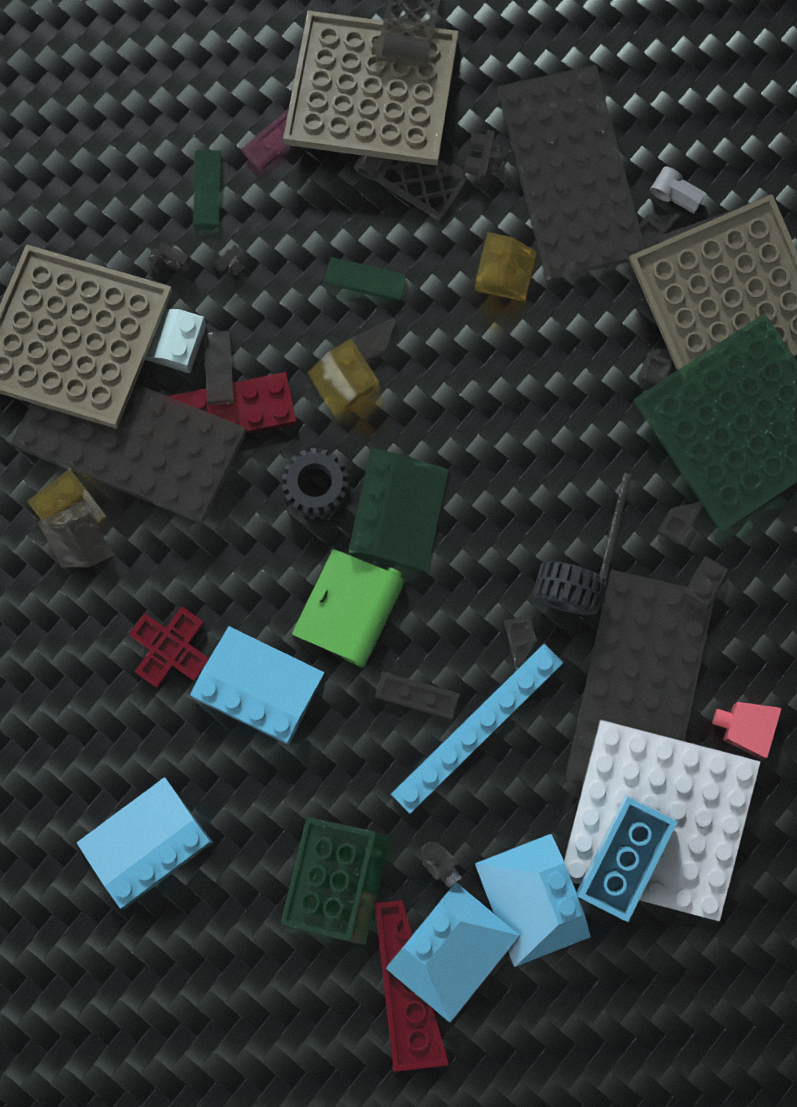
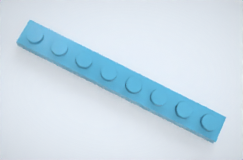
(476, 728)

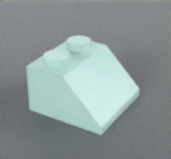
(177, 340)

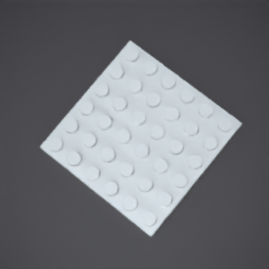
(686, 781)

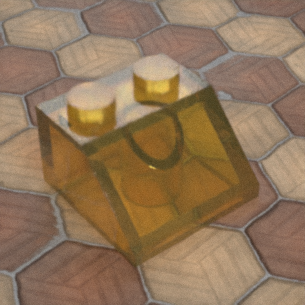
(505, 267)
(343, 377)
(62, 494)

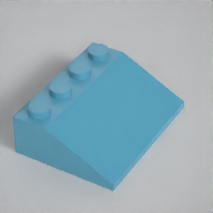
(257, 685)
(143, 843)

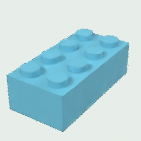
(626, 857)

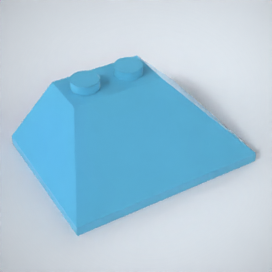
(534, 898)
(452, 952)

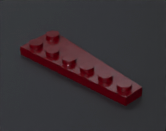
(411, 1020)

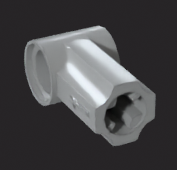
(672, 187)

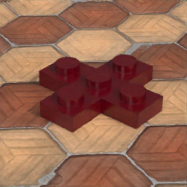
(169, 647)

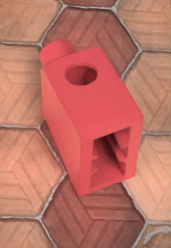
(749, 727)

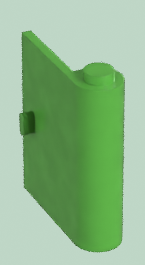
(353, 610)

